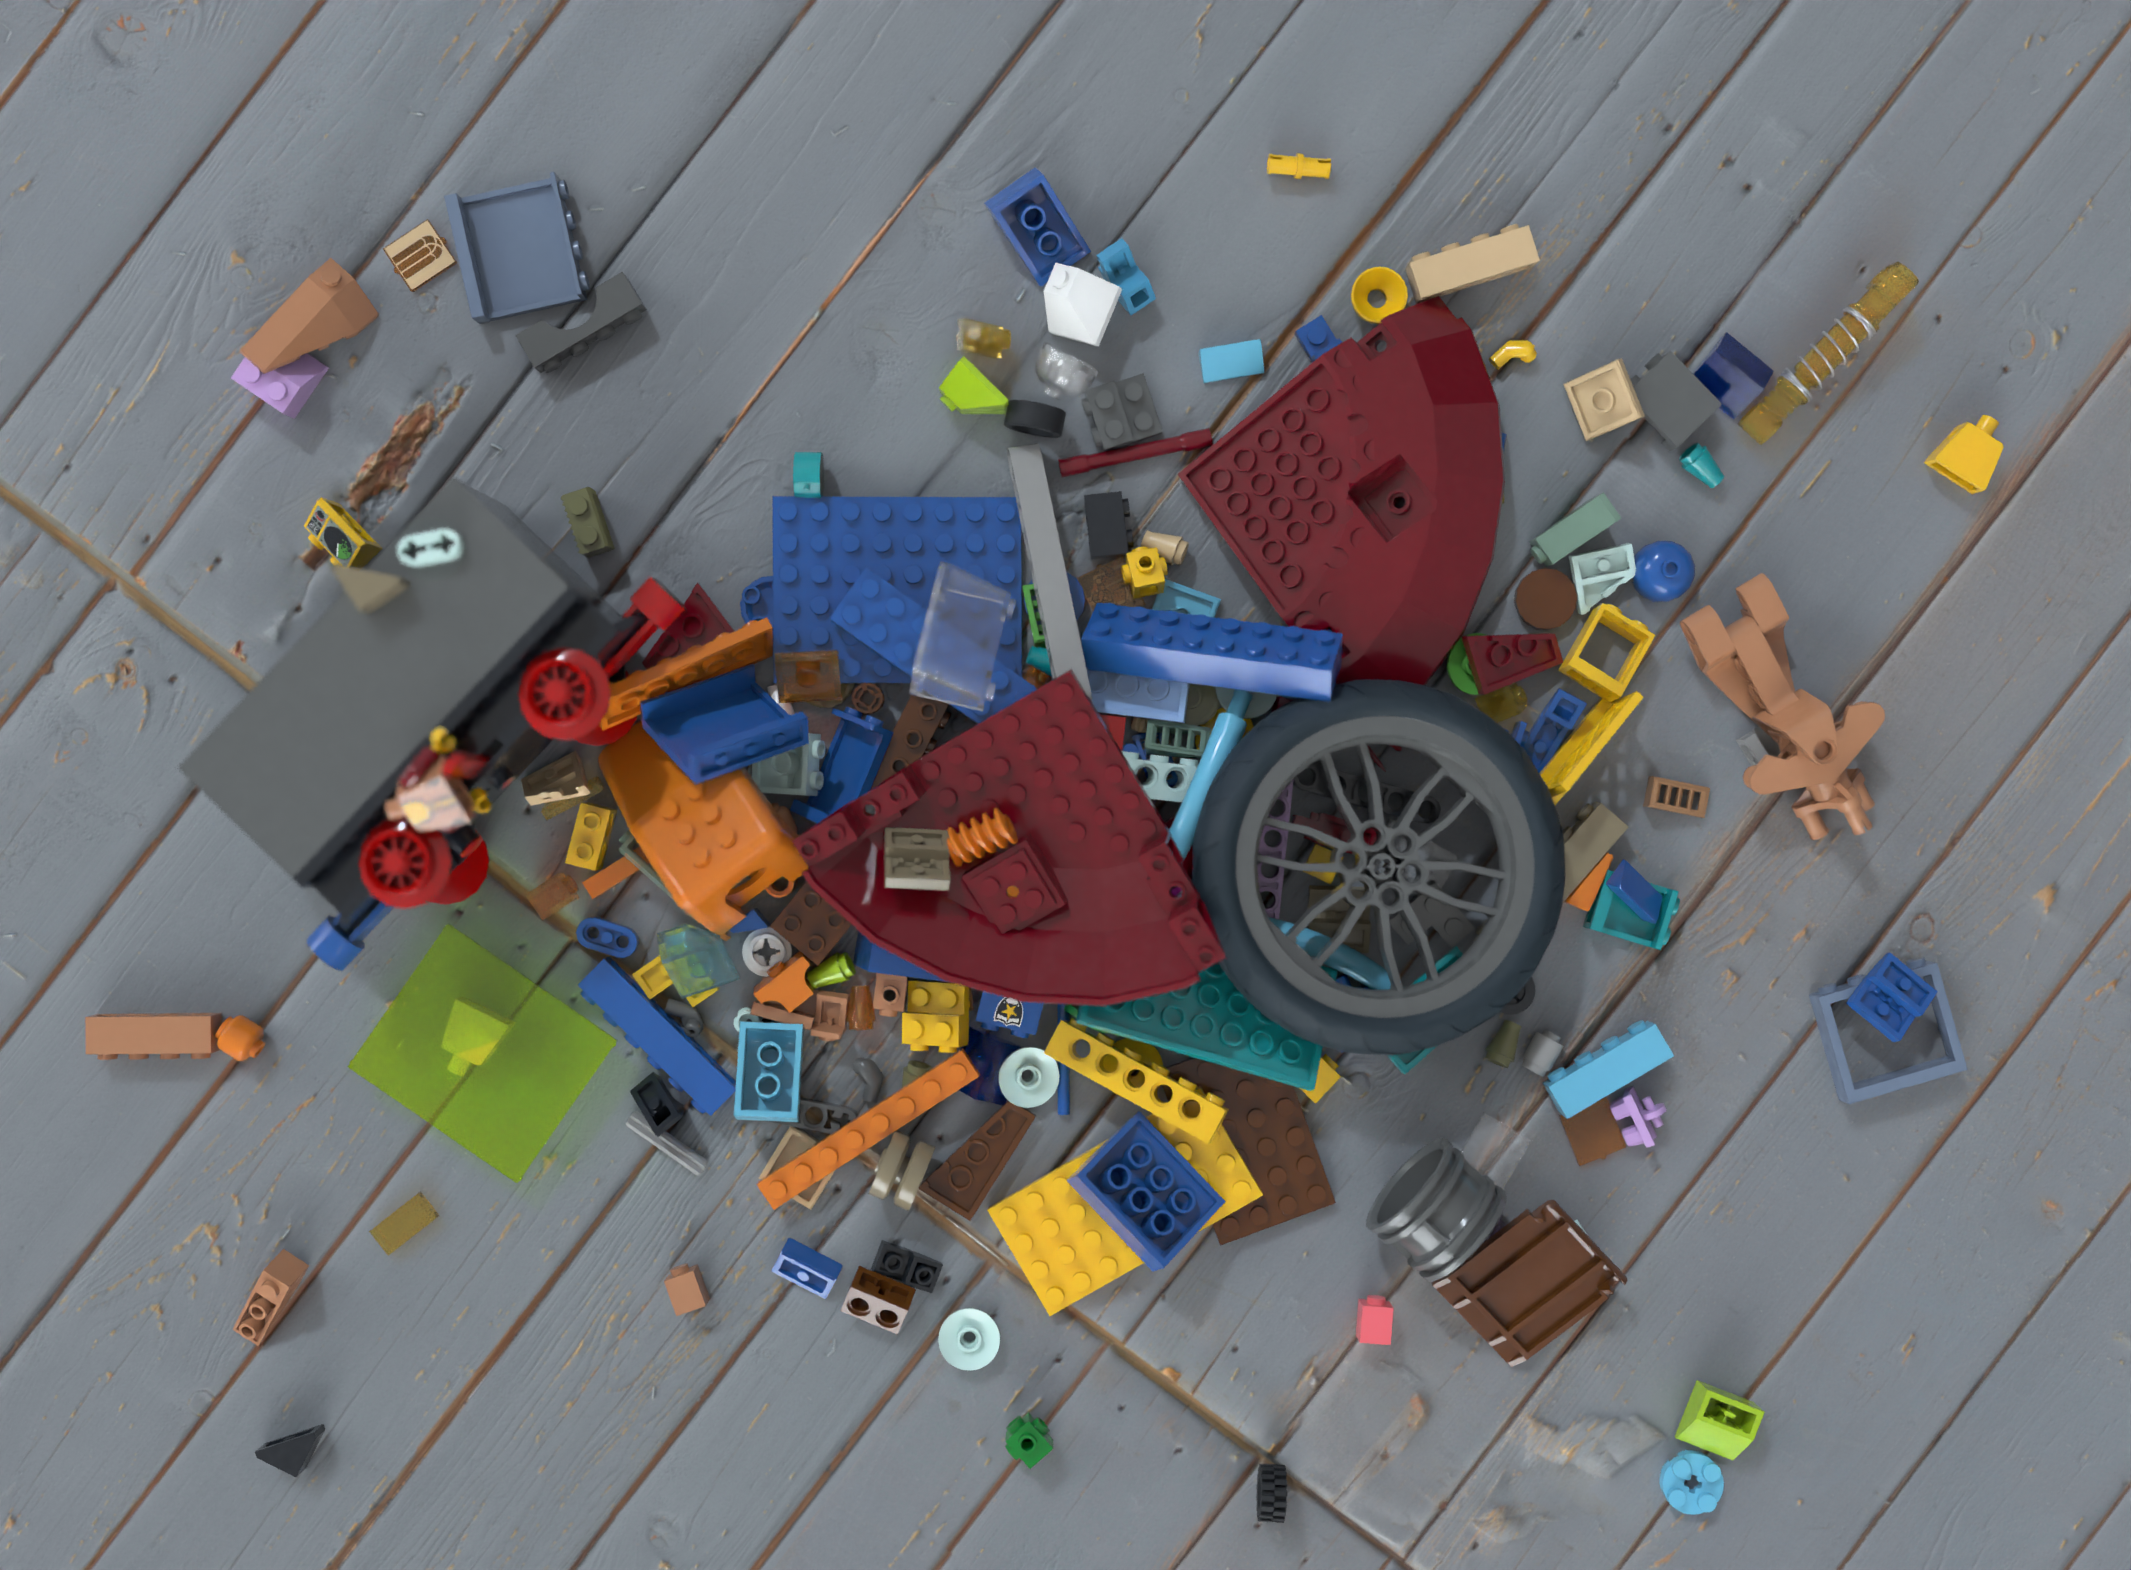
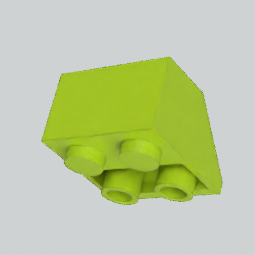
(1719, 1421)

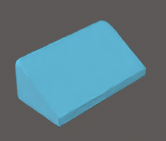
(1231, 361)

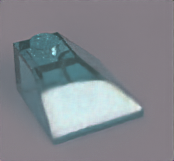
(695, 959)

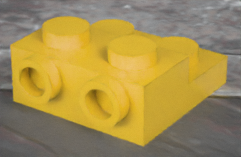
(936, 1016)

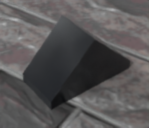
(292, 1451)

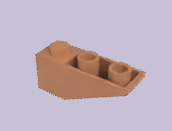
(270, 1296)

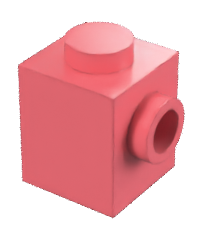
(1374, 1320)

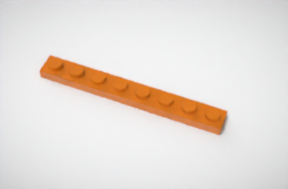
(868, 1129)

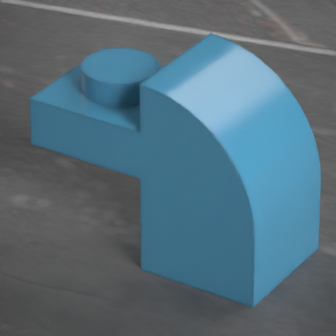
(1121, 270)

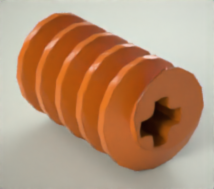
(980, 837)

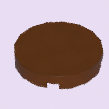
(1545, 598)

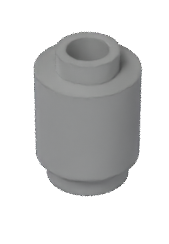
(1542, 1052)

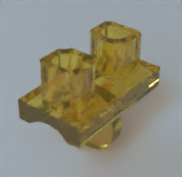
(982, 338)

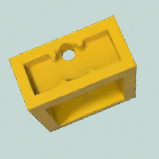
(1590, 676)

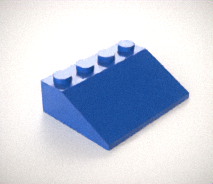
(1146, 1192)

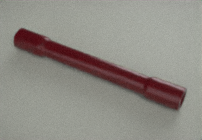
(1185, 442)

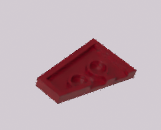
(1509, 658)

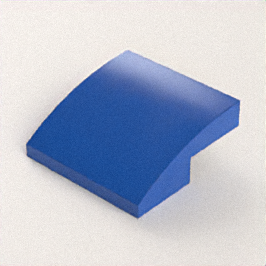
(1891, 997)

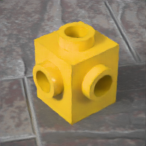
(1144, 572)

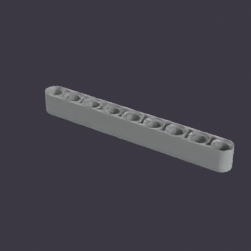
(1046, 563)

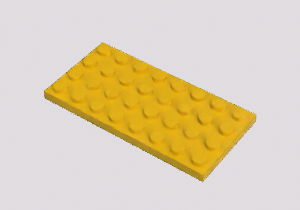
(1072, 1249)

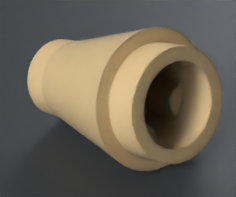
(1169, 546)

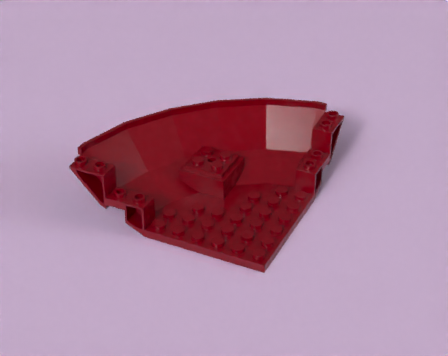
(1315, 481)
(1087, 864)

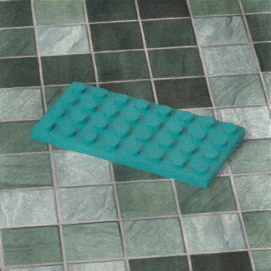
(1214, 1025)

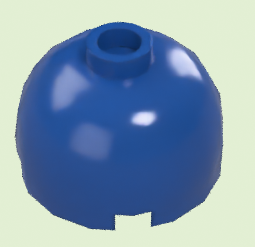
(1663, 571)

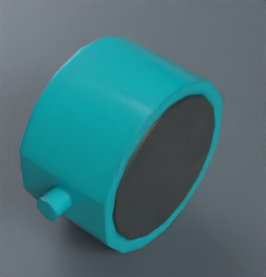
(808, 474)

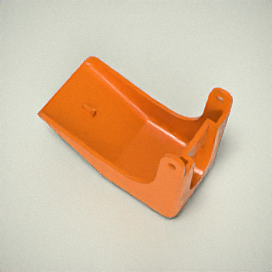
(700, 833)

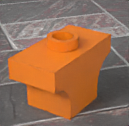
(786, 983)

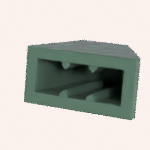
(1574, 530)

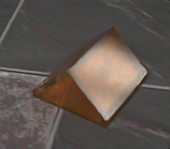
(808, 676)

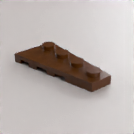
(974, 1167)

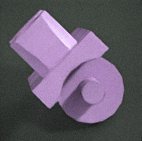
(1642, 1130)

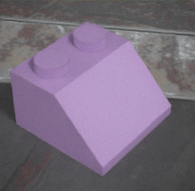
(284, 387)

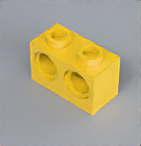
(591, 836)

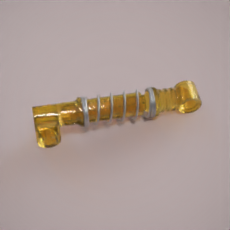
(1859, 320)

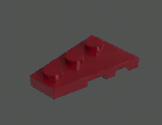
(695, 626)

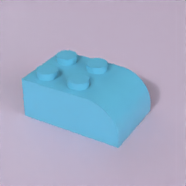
(769, 1072)

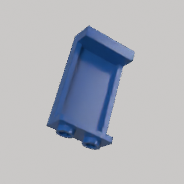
(848, 765)

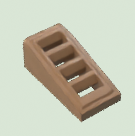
(1653, 792)

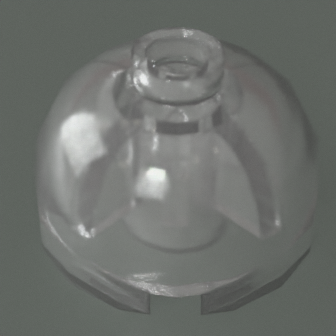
(1063, 372)

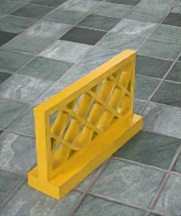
(1586, 743)

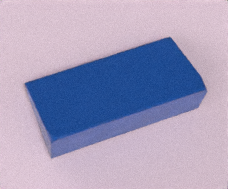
(1635, 892)
(807, 1268)

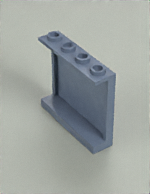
(517, 249)

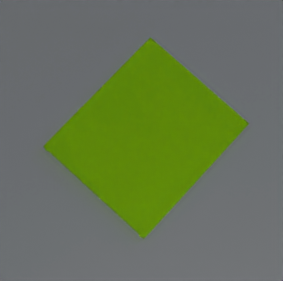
(482, 1053)

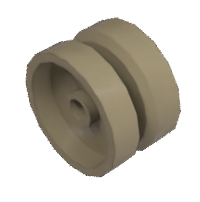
(901, 1170)

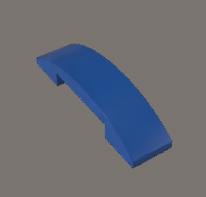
(1552, 726)

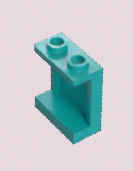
(1616, 919)

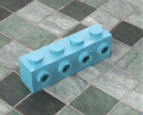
(1607, 1068)

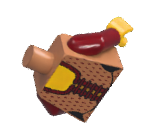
(431, 796)

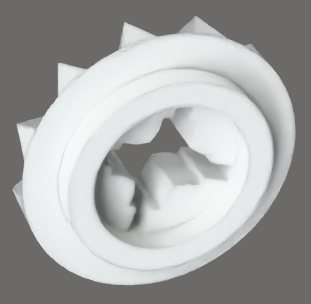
(755, 941)

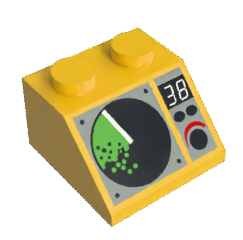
(340, 535)

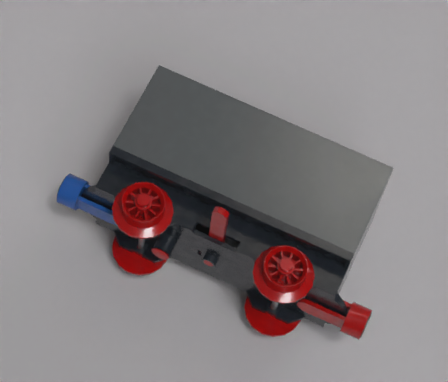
(486, 646)

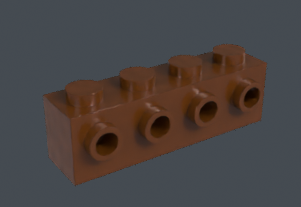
(913, 735)

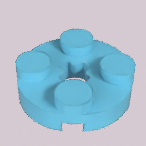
(1704, 1495)

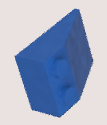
(1037, 225)

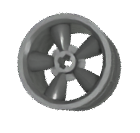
(1436, 1209)

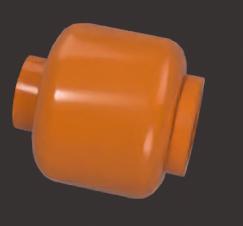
(240, 1038)

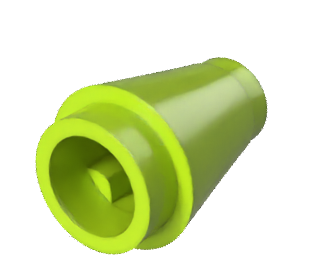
(833, 970)

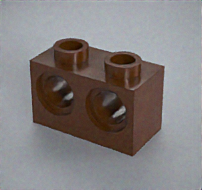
(878, 1300)

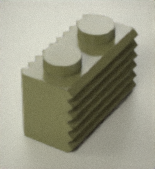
(587, 522)

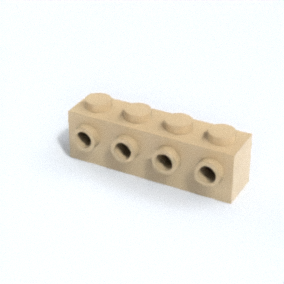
(1473, 263)

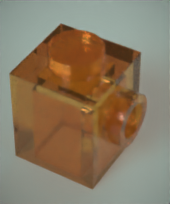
(553, 895)

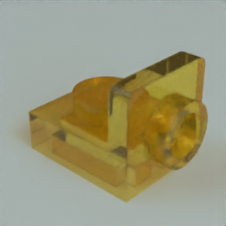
(1503, 702)

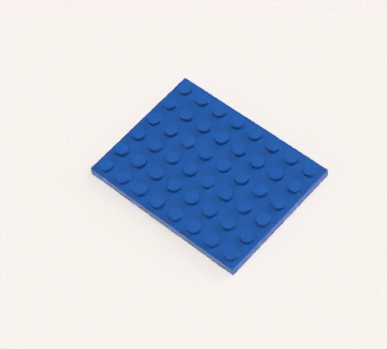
(831, 540)

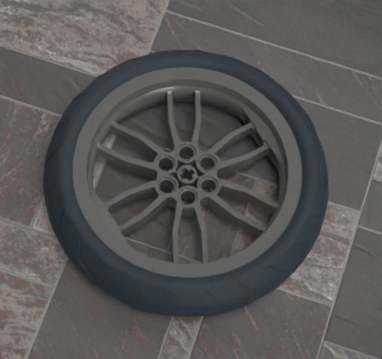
(1474, 758)

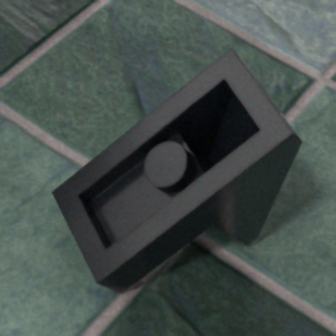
(657, 1104)

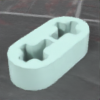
(432, 555)

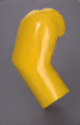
(1513, 349)

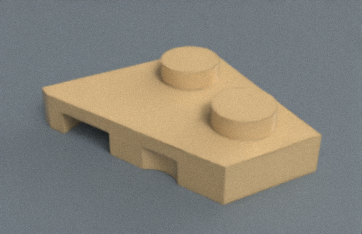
(556, 781)

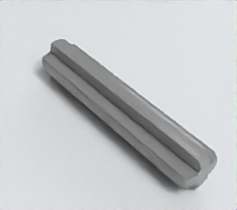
(668, 1144)

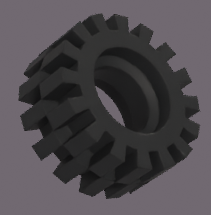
(1271, 1493)

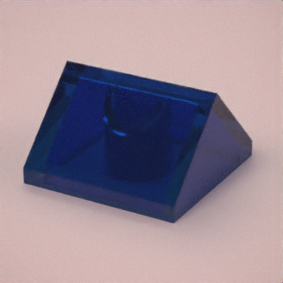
(1733, 375)
(987, 1055)

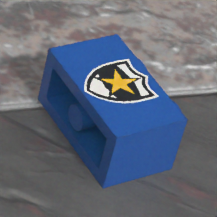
(1008, 1013)

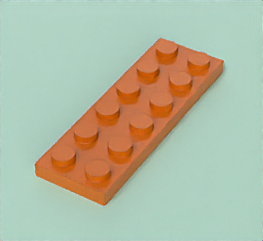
(698, 663)

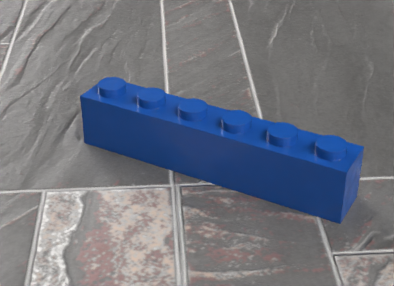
(658, 1036)

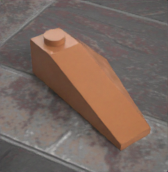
(315, 315)

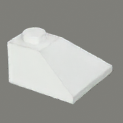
(1079, 304)

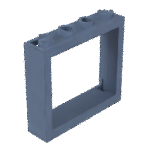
(1899, 1079)

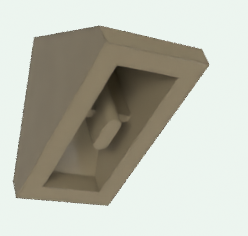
(368, 588)

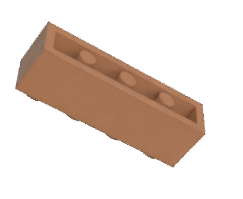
(152, 1034)

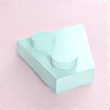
(1600, 572)

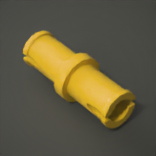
(1298, 166)

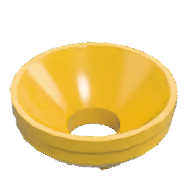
(1385, 281)

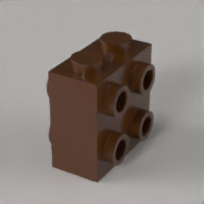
(811, 924)

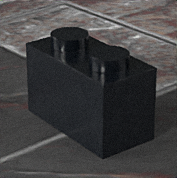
(1107, 525)

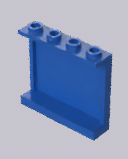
(721, 725)

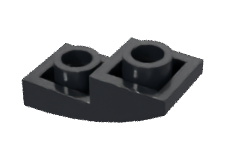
(907, 1266)

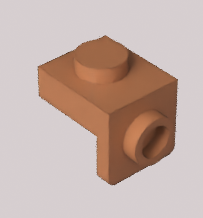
(830, 1015)

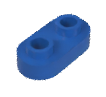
(608, 937)

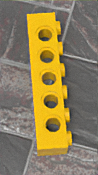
(1063, 1049)

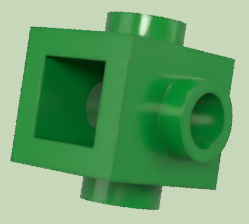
(1028, 1439)

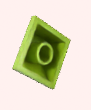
(971, 391)

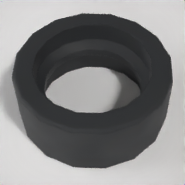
(1035, 418)

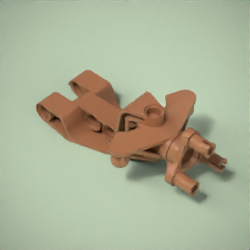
(1754, 672)

